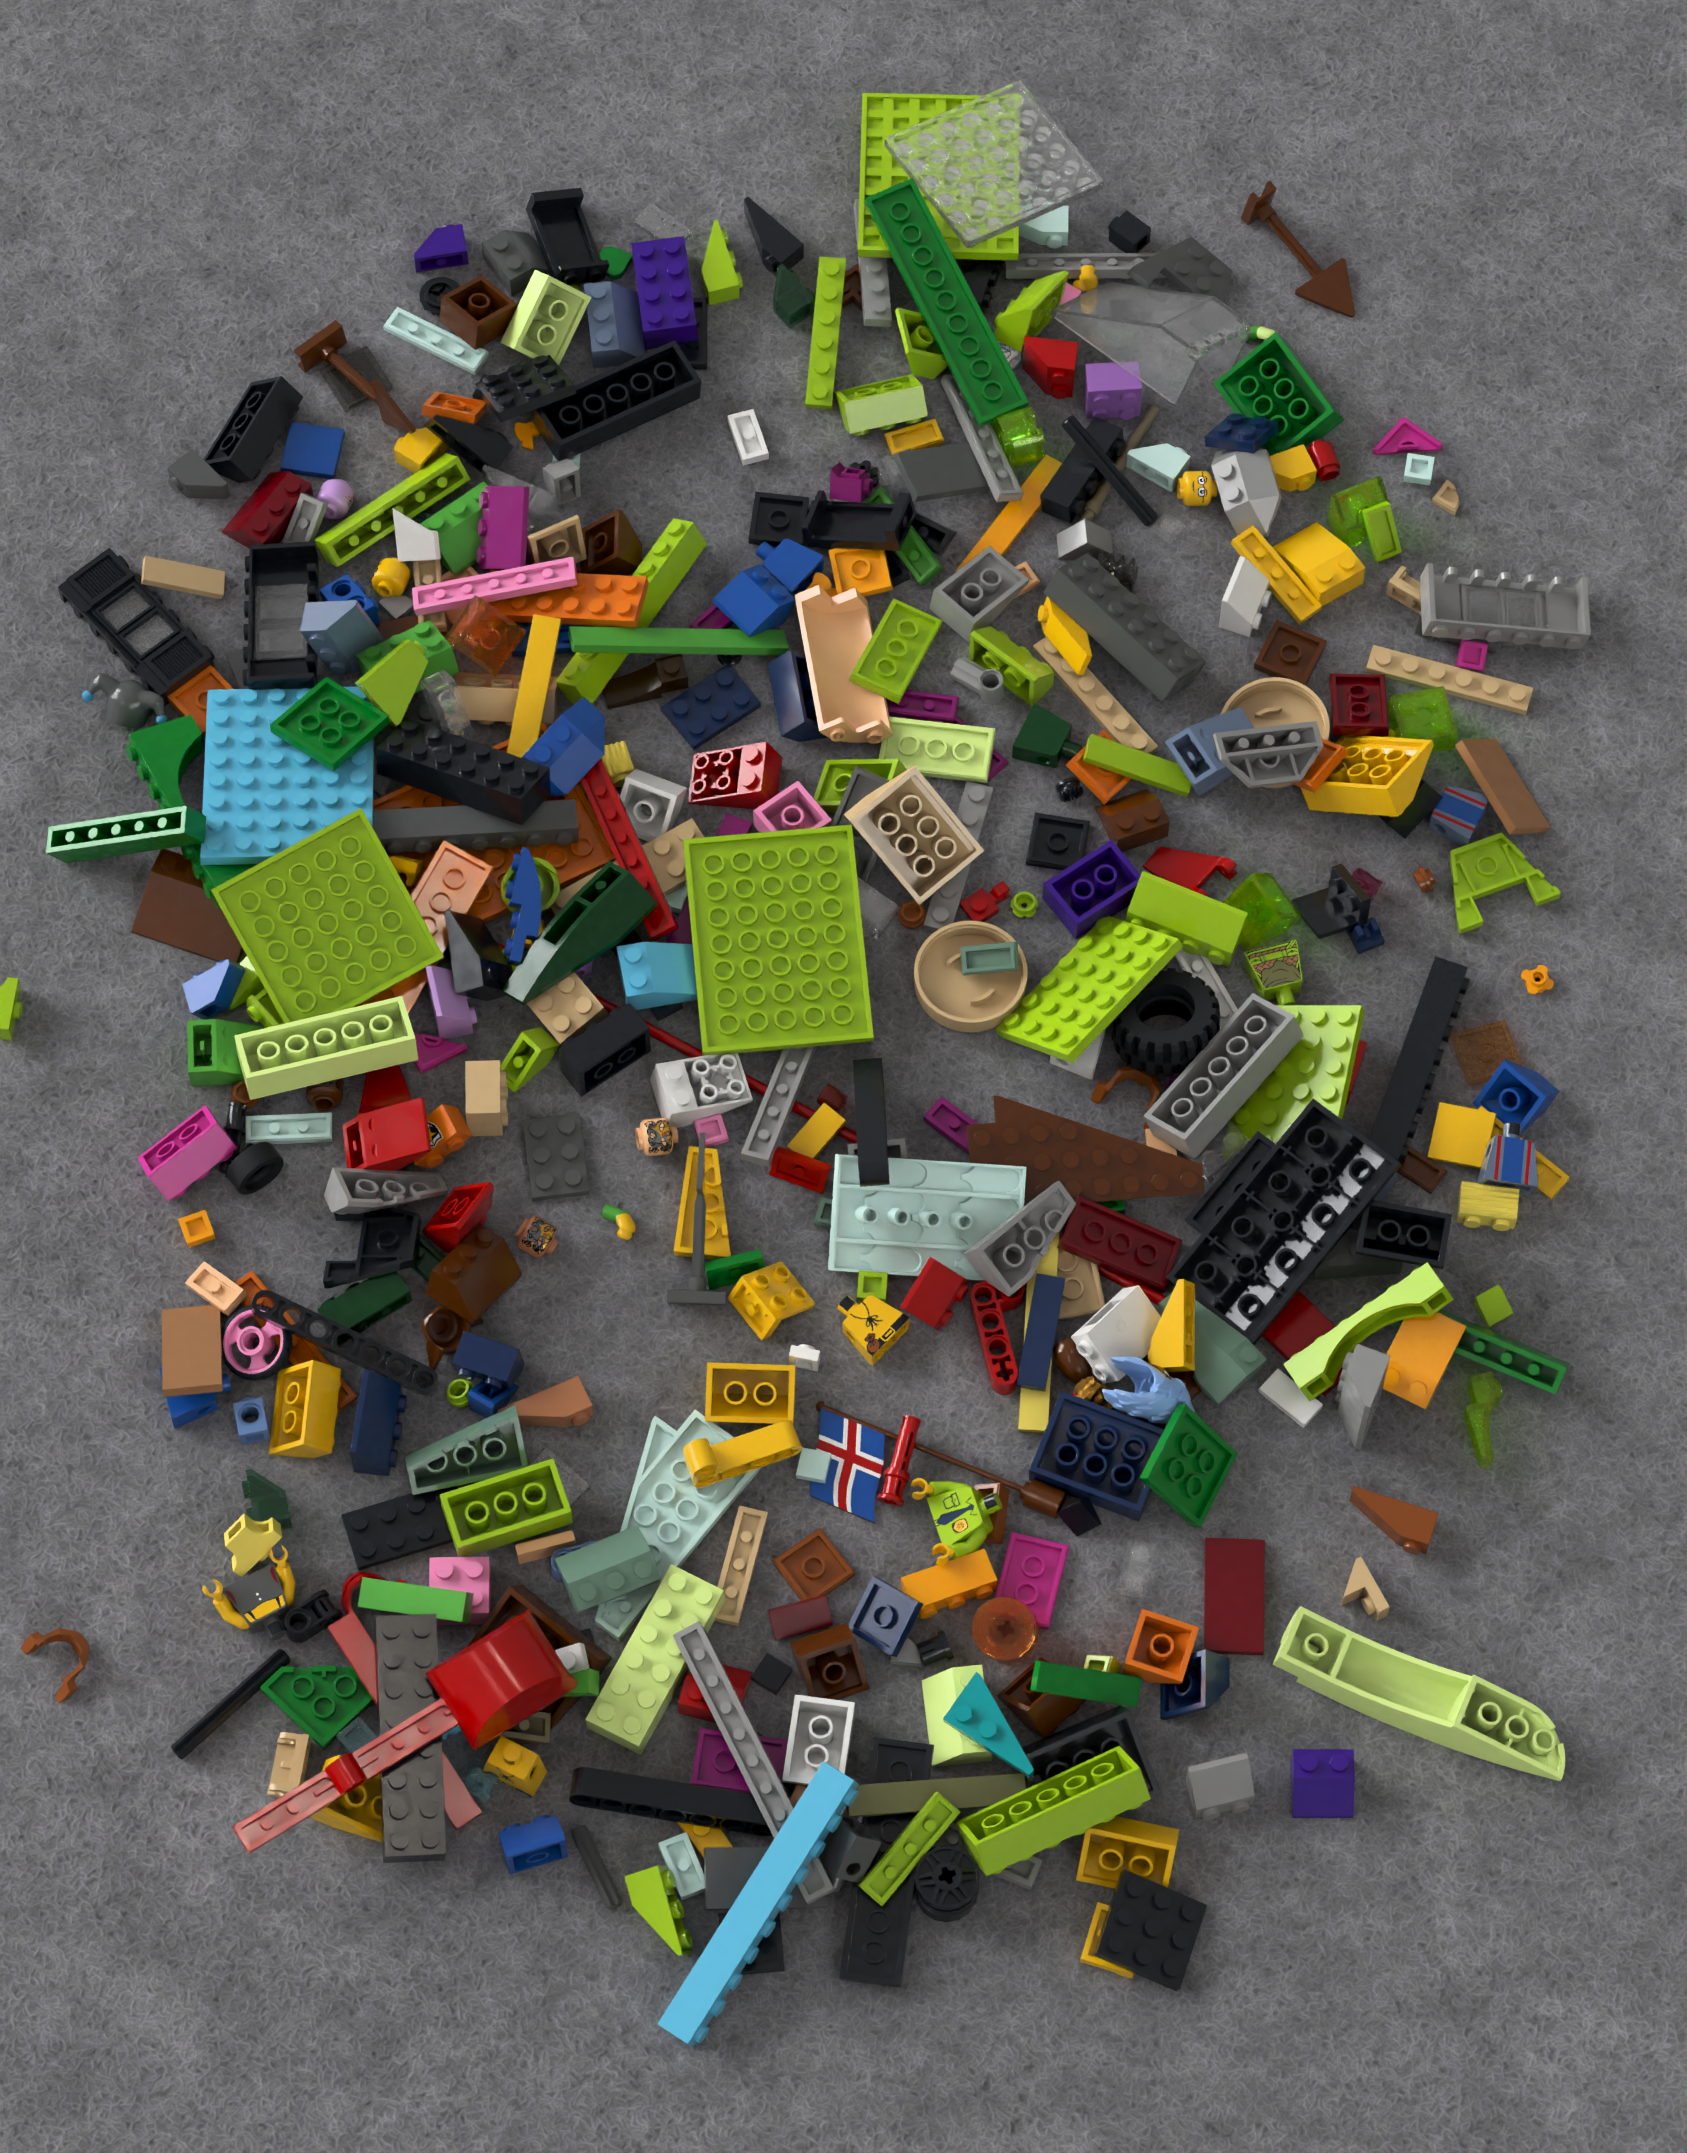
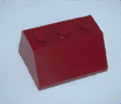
(268, 510)

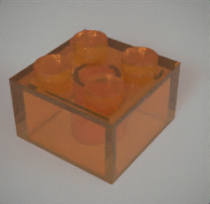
(485, 635)

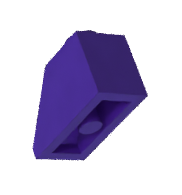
(442, 249)

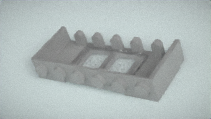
(1504, 609)

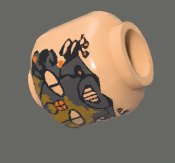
(656, 1136)

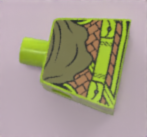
(1275, 971)

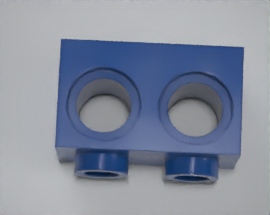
(346, 589)

